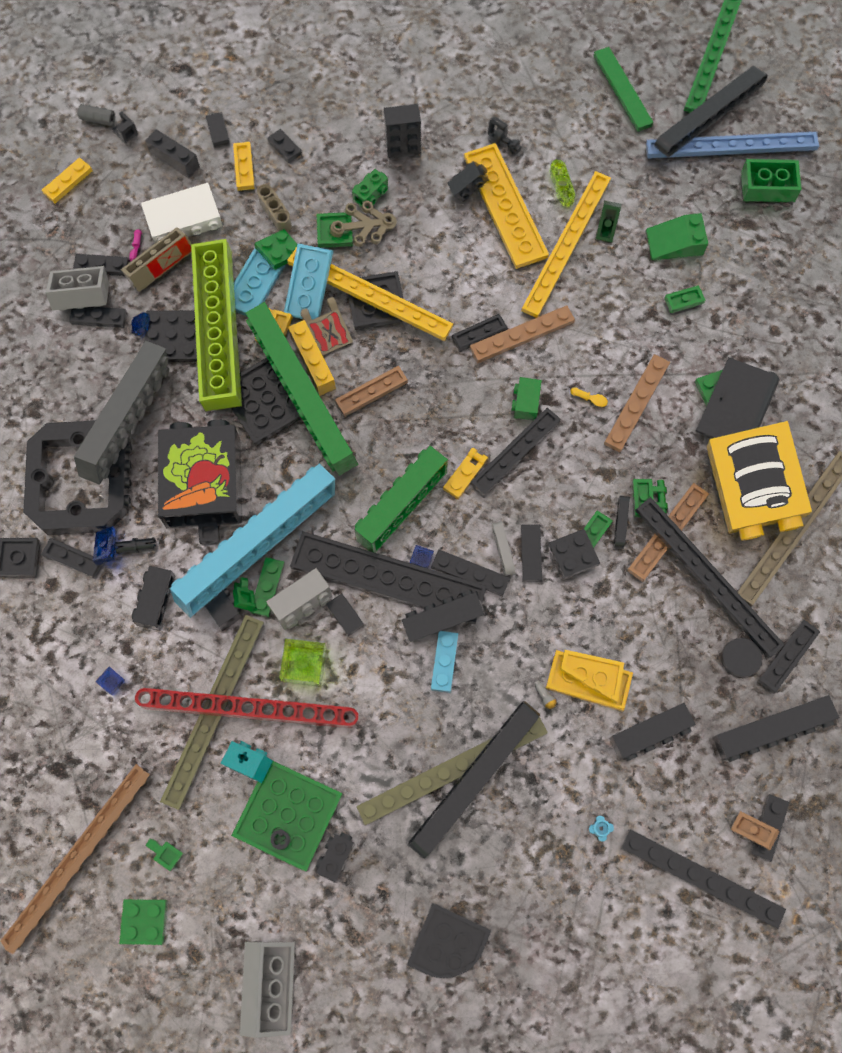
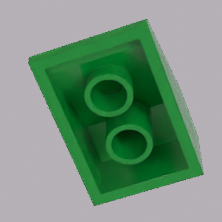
(678, 238)

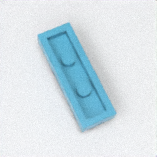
(444, 661)

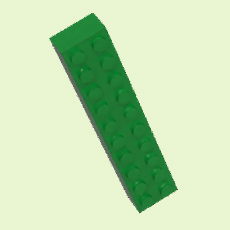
(300, 390)

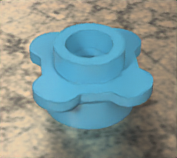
(601, 822)

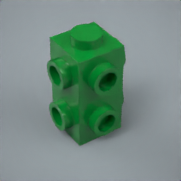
(370, 188)

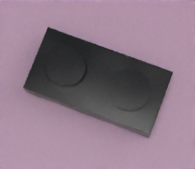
(284, 145)

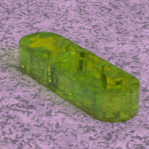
(564, 175)

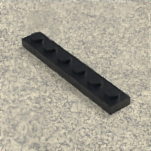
(515, 452)

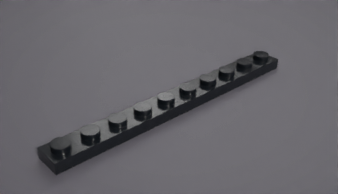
(710, 578)

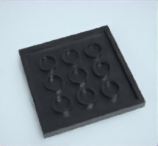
(265, 403)

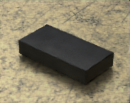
(217, 129)
(345, 614)

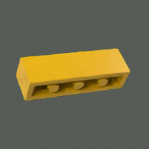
(312, 358)

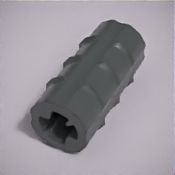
(96, 114)

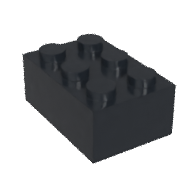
(402, 130)

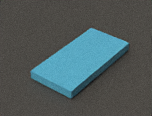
(308, 280)
(254, 282)

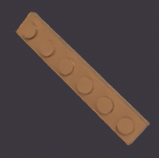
(522, 334)
(637, 403)
(655, 547)

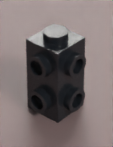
(468, 180)
(336, 856)

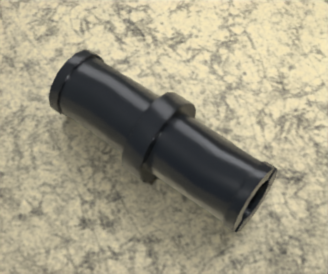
(135, 545)

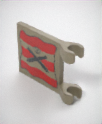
(329, 329)

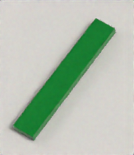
(623, 89)

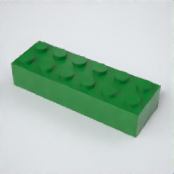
(401, 499)

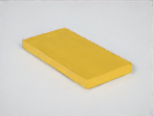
(567, 685)

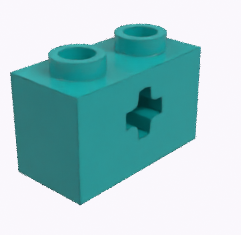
(247, 761)

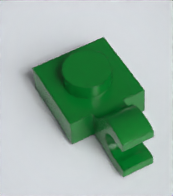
(243, 596)
(165, 855)

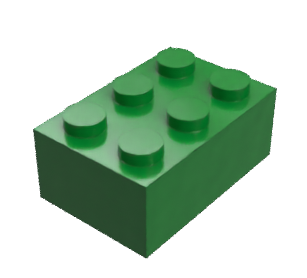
(771, 180)

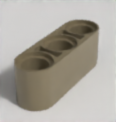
(272, 201)

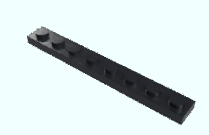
(703, 879)

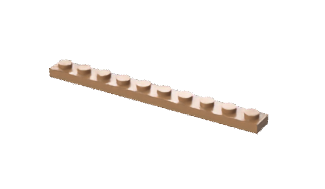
(74, 858)

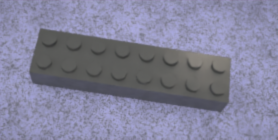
(122, 413)

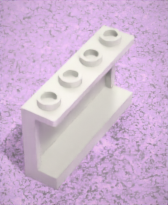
(189, 210)

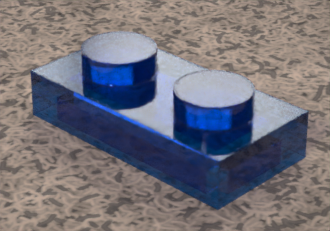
(104, 546)

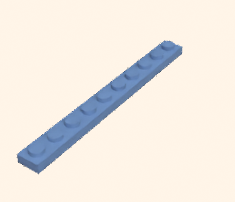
(741, 144)

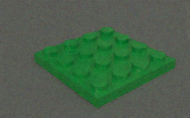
(288, 804)

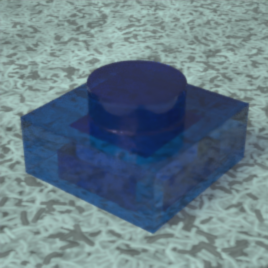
(140, 323)
(422, 556)
(110, 680)

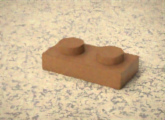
(755, 830)

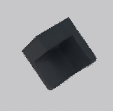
(126, 129)

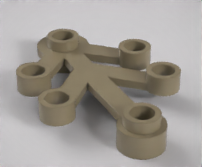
(365, 223)

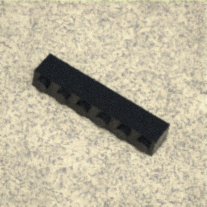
(776, 727)

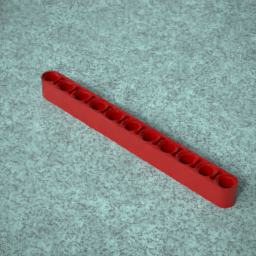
(238, 703)

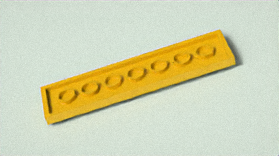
(508, 208)

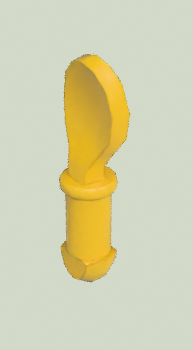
(598, 400)

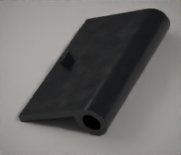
(738, 400)

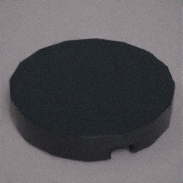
(741, 657)

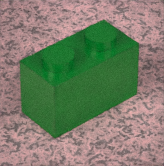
(527, 398)

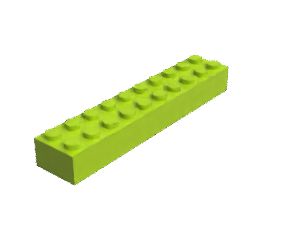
(216, 326)

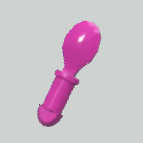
(136, 244)

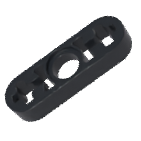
(621, 522)

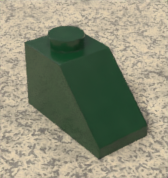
(608, 221)

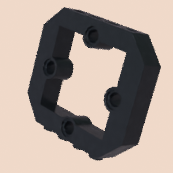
(65, 521)

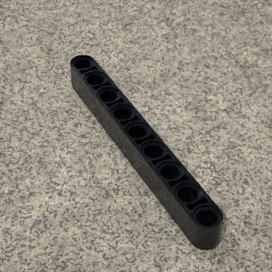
(710, 111)
(473, 779)

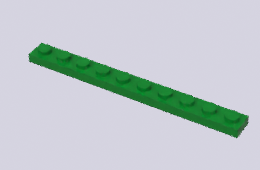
(712, 55)

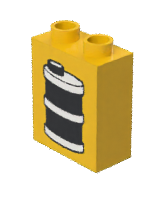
(759, 480)

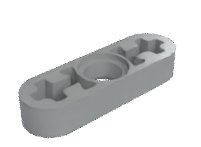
(503, 548)

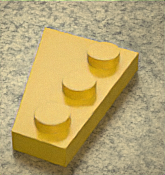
(595, 672)

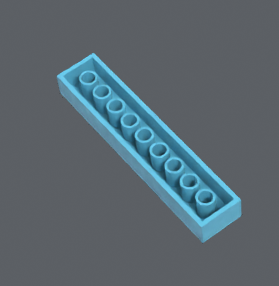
(253, 540)

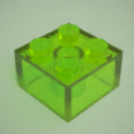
(303, 662)

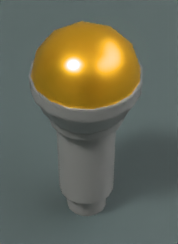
(548, 700)

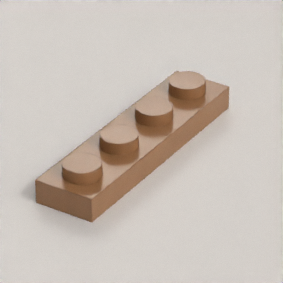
(371, 391)

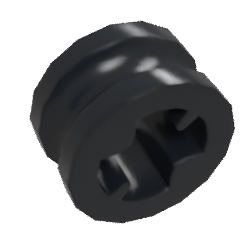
(281, 833)

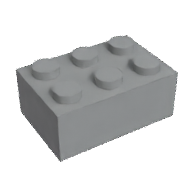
(77, 288)
(300, 599)

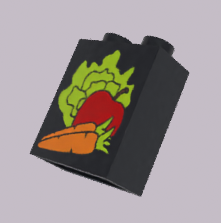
(199, 474)

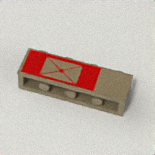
(157, 259)

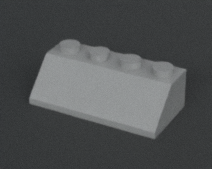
(267, 989)

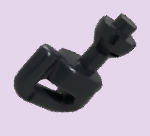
(500, 135)

